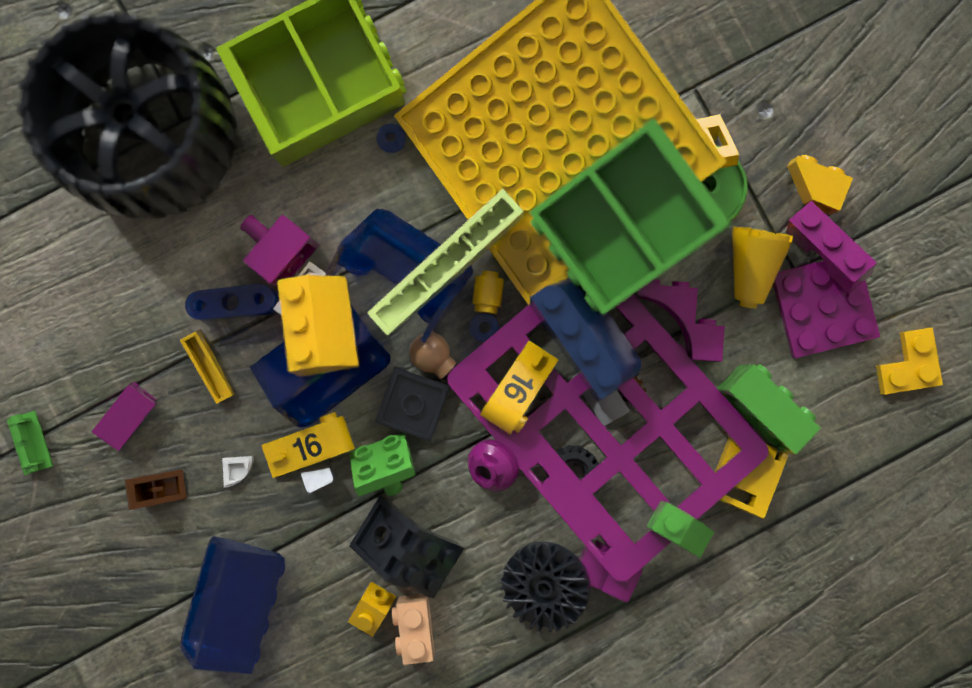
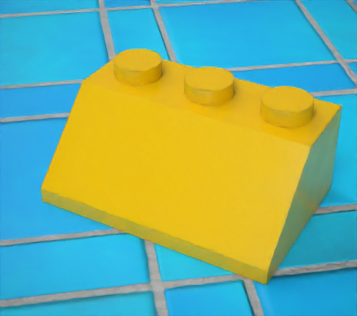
(317, 324)

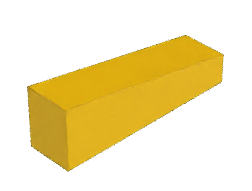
(207, 366)

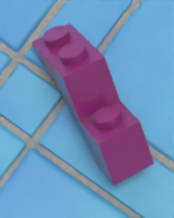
(702, 340)

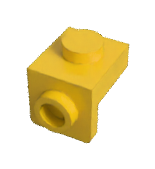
(372, 609)

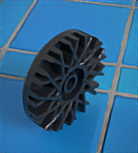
(546, 585)

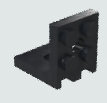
(404, 550)

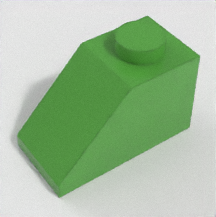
(680, 528)

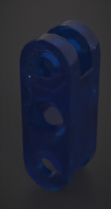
(217, 298)

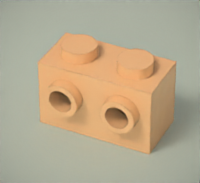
(415, 629)

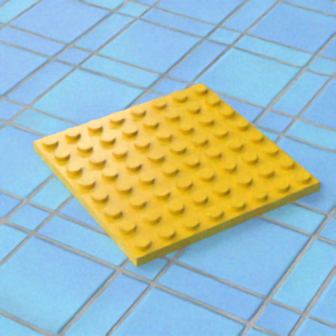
(539, 111)

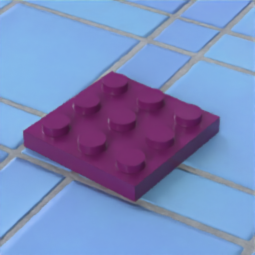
(820, 312)

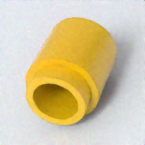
(487, 292)

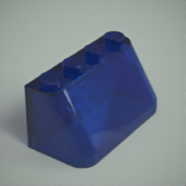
(311, 396)
(231, 606)

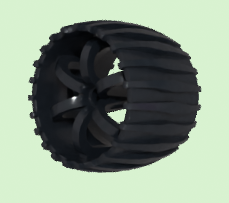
(70, 76)

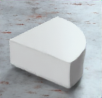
(236, 469)

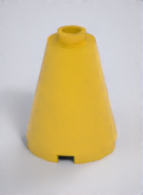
(756, 263)

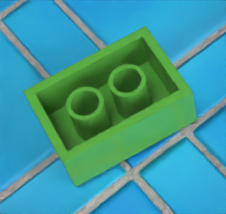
(769, 408)

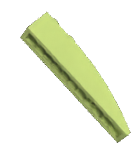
(447, 262)

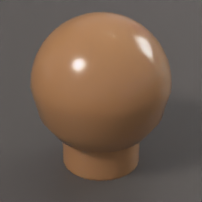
(432, 355)

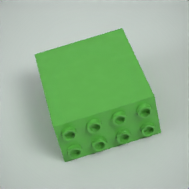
(628, 217)

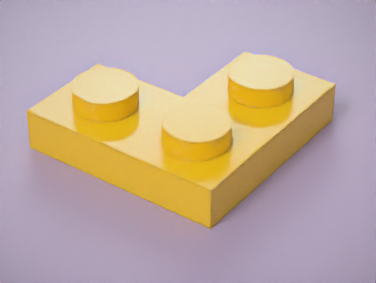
(919, 366)

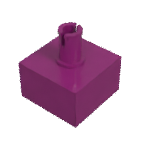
(279, 249)

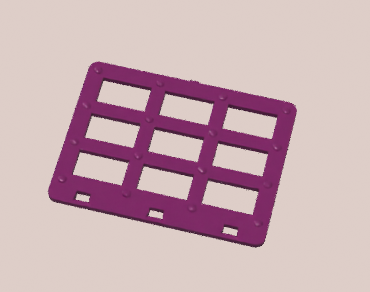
(574, 497)

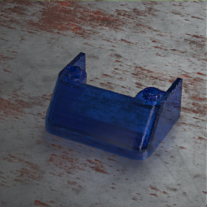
(394, 250)

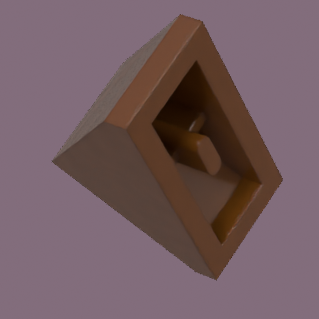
(155, 489)

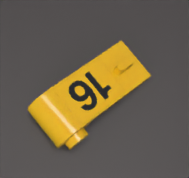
(519, 388)
(308, 445)

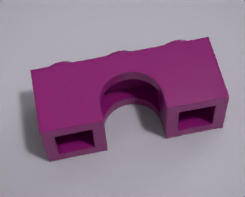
(845, 258)

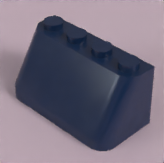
(586, 338)

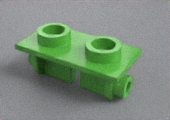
(29, 442)

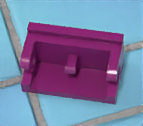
(124, 416)

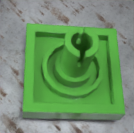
(382, 465)

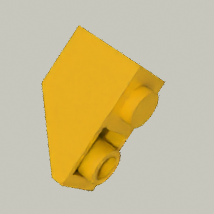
(819, 184)

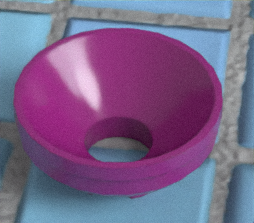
(497, 460)

